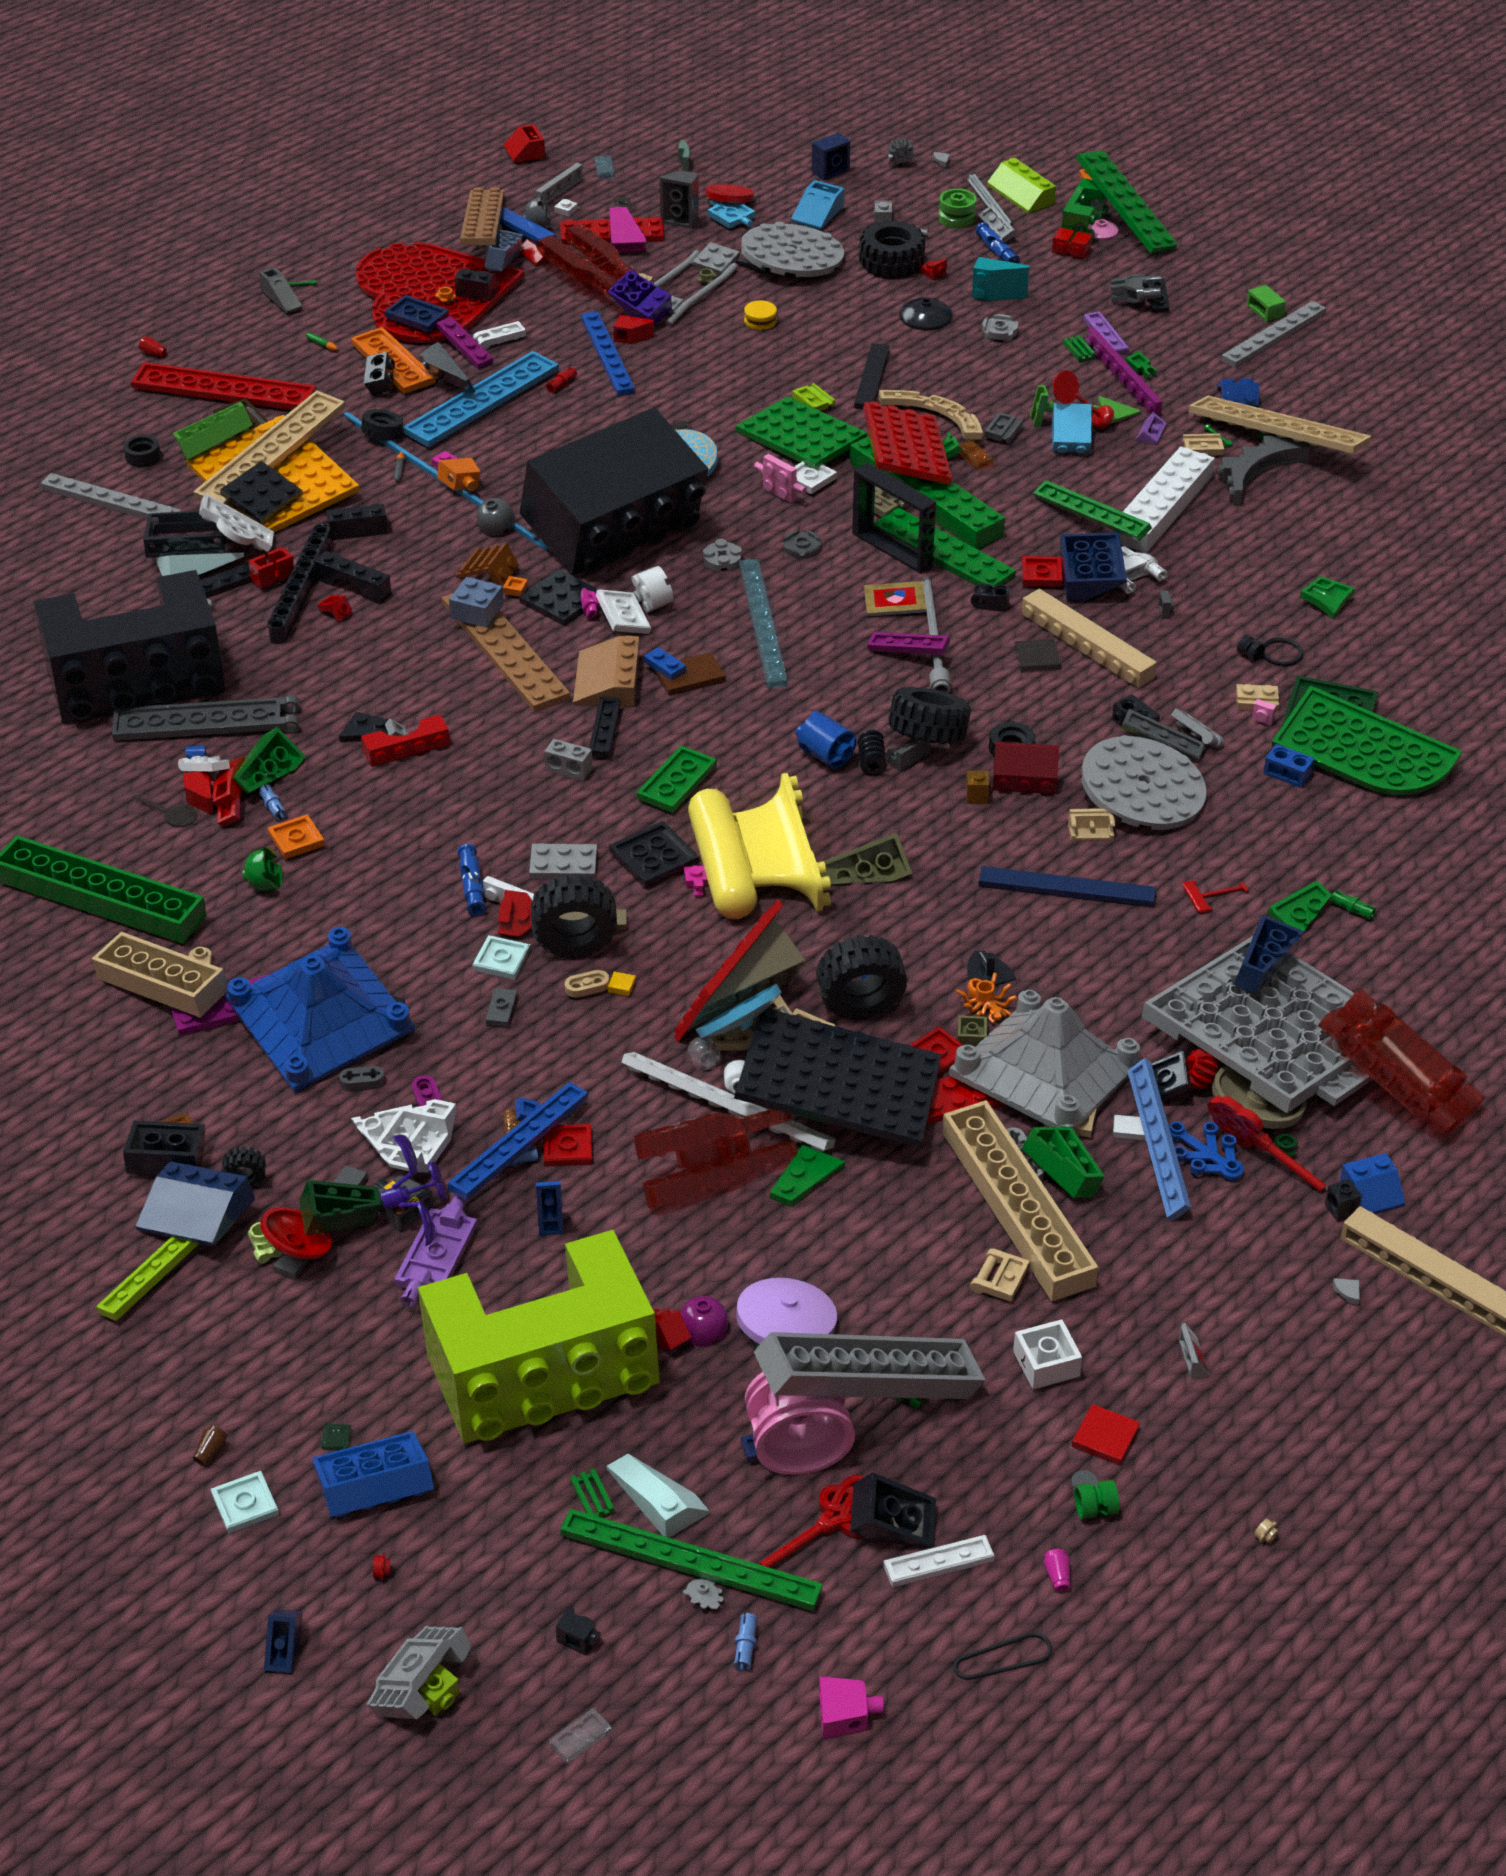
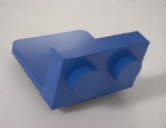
(1243, 392)

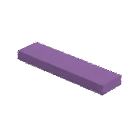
(1099, 322)

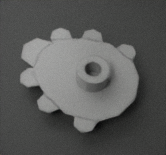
(704, 1593)

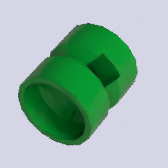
(1096, 1499)

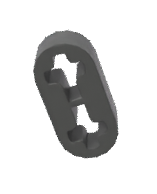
(361, 1078)

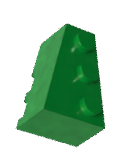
(1064, 1159)

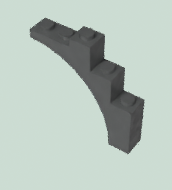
(1271, 453)

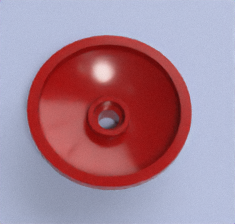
(286, 1233)

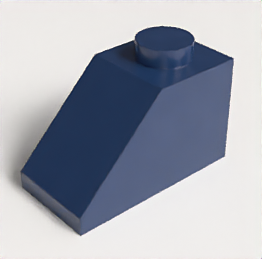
(282, 1640)

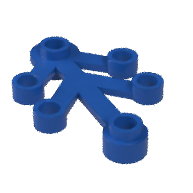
(1228, 1167)

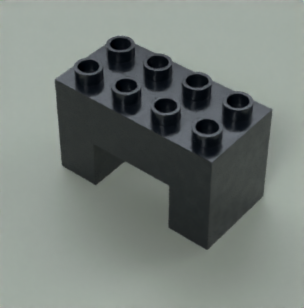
(132, 655)

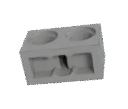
(568, 759)

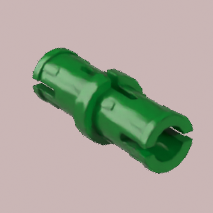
(1353, 905)

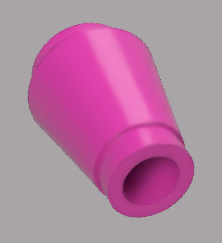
(1058, 1568)

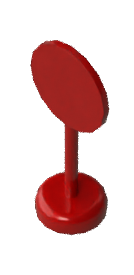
(1066, 391)

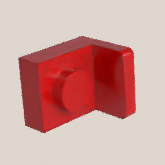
(934, 269)
(337, 605)

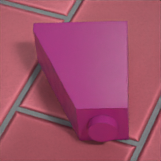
(625, 232)

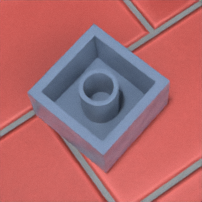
(476, 602)

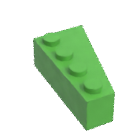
(212, 430)

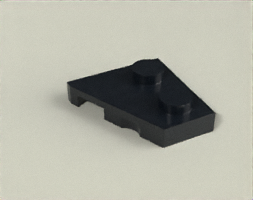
(361, 725)

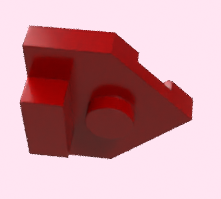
(515, 914)

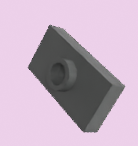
(501, 1007)

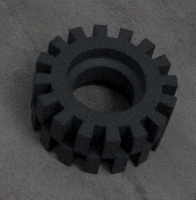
(245, 1158)

